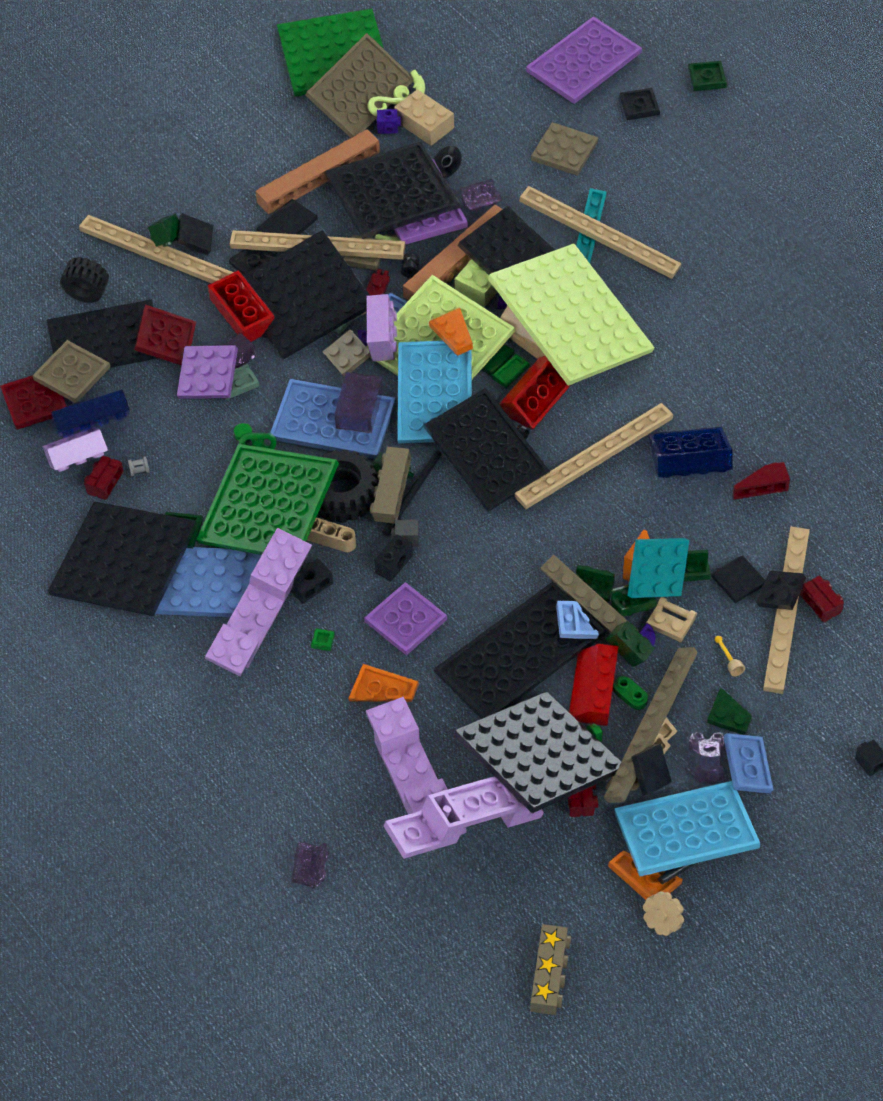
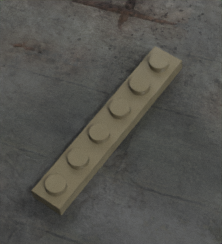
(582, 593)

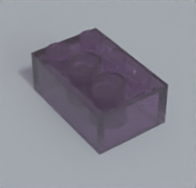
(358, 402)

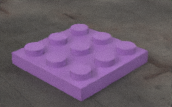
(207, 372)
(405, 618)

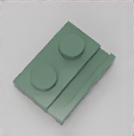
(243, 381)

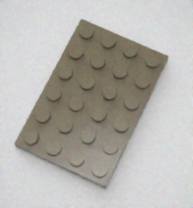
(353, 81)

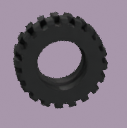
(357, 501)

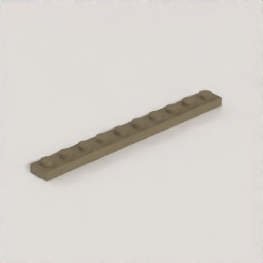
(651, 722)

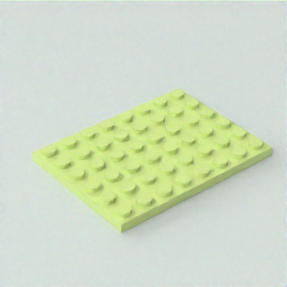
(571, 314)

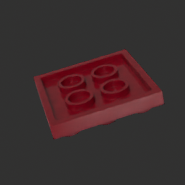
(164, 334)
(30, 401)

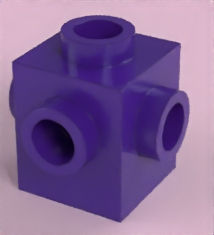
(388, 121)

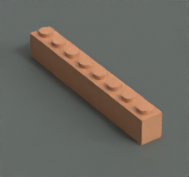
(313, 174)
(447, 262)

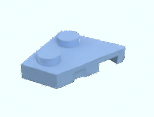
(573, 621)

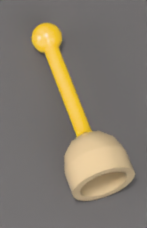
(734, 666)

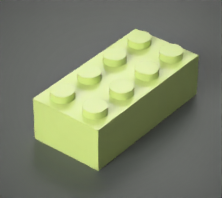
(474, 284)

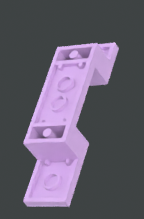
(260, 603)
(403, 754)
(452, 810)

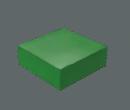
(323, 639)

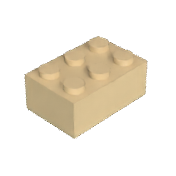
(425, 117)

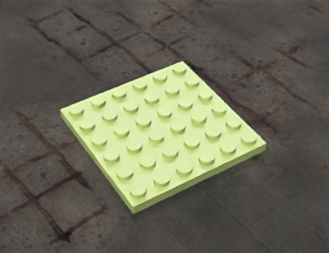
(436, 299)

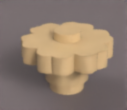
(663, 913)

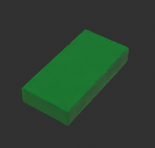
(510, 371)

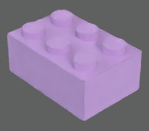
(381, 327)
(75, 449)

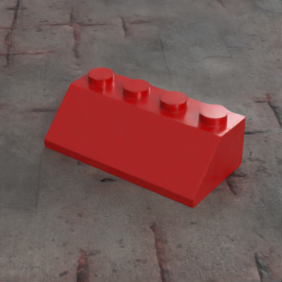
(240, 306)
(534, 394)
(594, 684)

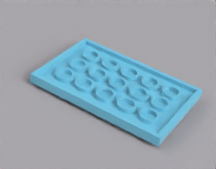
(428, 385)
(686, 828)

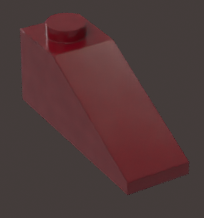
(766, 480)

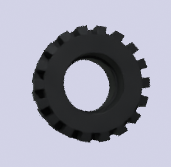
(84, 280)

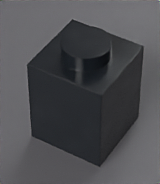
(870, 757)

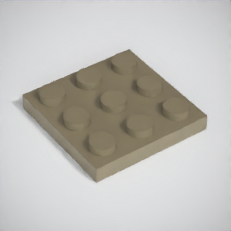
(564, 149)
(71, 371)

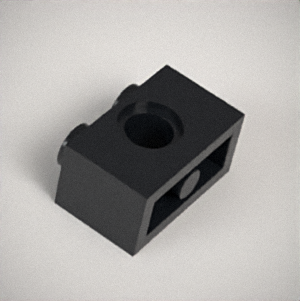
(393, 557)
(320, 578)

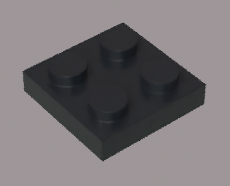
(781, 590)

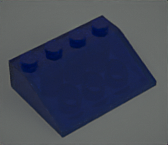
(90, 413)
(691, 452)

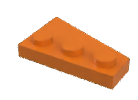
(453, 331)
(382, 686)
(643, 885)

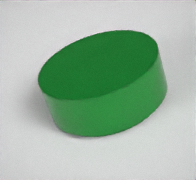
(242, 429)

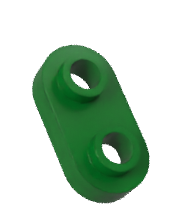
(258, 440)
(628, 693)

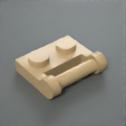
(668, 624)

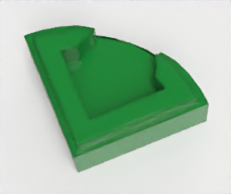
(596, 731)

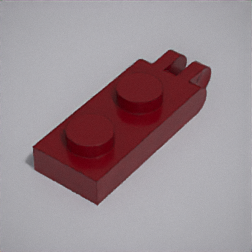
(378, 283)

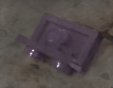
(480, 195)
(309, 864)

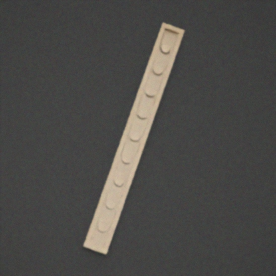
(600, 232)
(345, 246)
(147, 248)
(593, 456)
(784, 618)

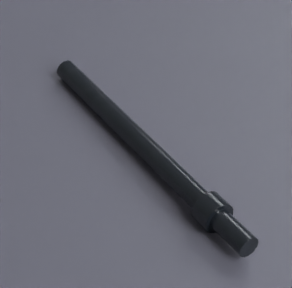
(413, 490)

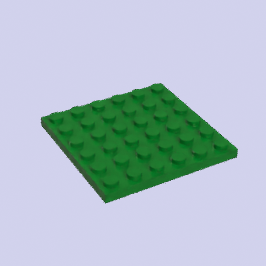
(319, 43)
(264, 493)

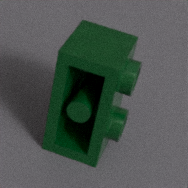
(164, 230)
(630, 643)

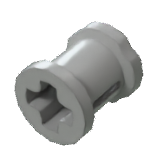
(133, 470)

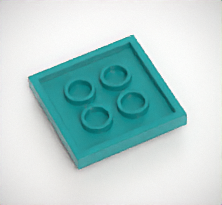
(658, 567)

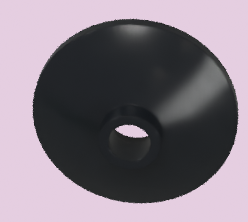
(448, 160)

